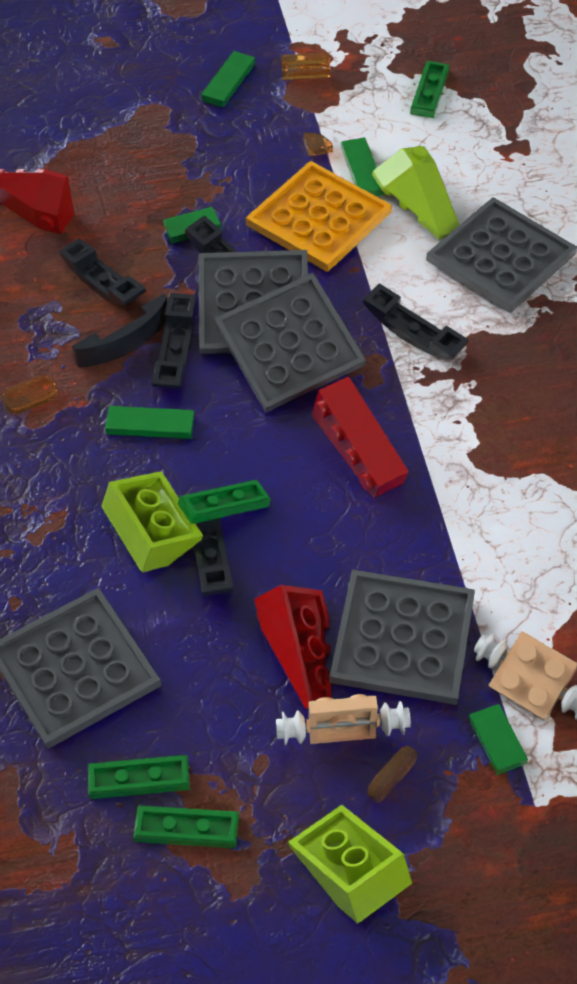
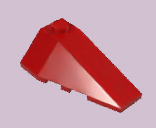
(38, 197)
(295, 628)

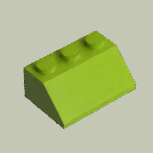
(149, 520)

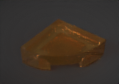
(317, 144)

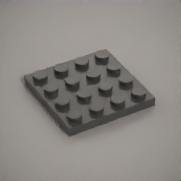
(501, 254)
(236, 279)
(289, 342)
(403, 637)
(74, 667)

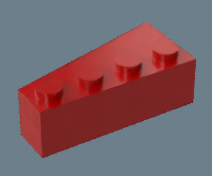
(358, 437)

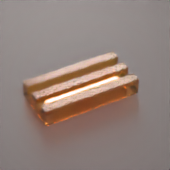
(304, 63)

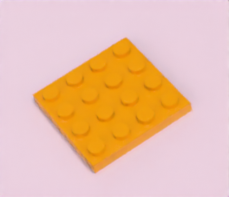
(319, 215)

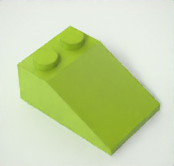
(352, 863)

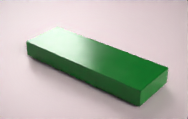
(228, 79)
(430, 89)
(361, 164)
(150, 422)
(224, 501)
(138, 776)
(186, 826)

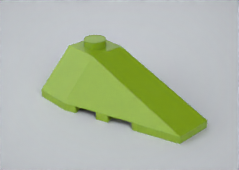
(418, 186)

